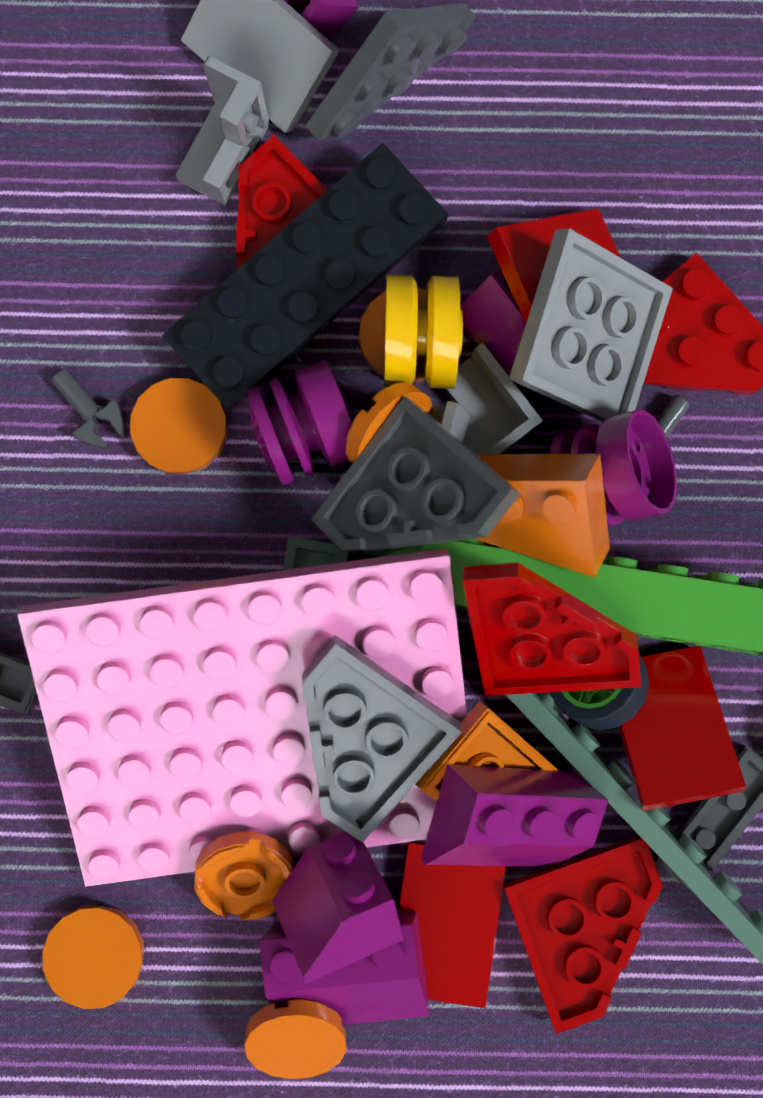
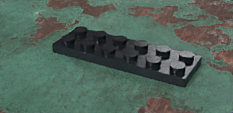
(305, 276)

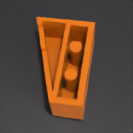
(558, 510)

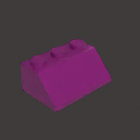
(512, 817)
(369, 990)

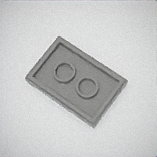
(267, 44)

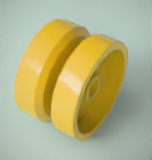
(425, 332)

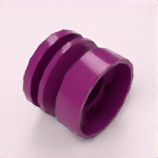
(301, 422)
(634, 464)

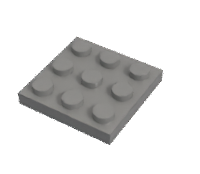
(590, 328)

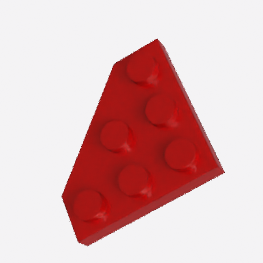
(271, 195)
(706, 336)
(542, 637)
(584, 925)

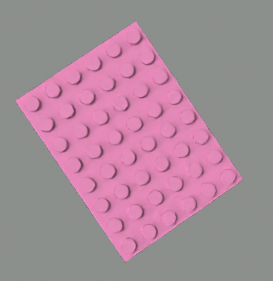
(189, 709)

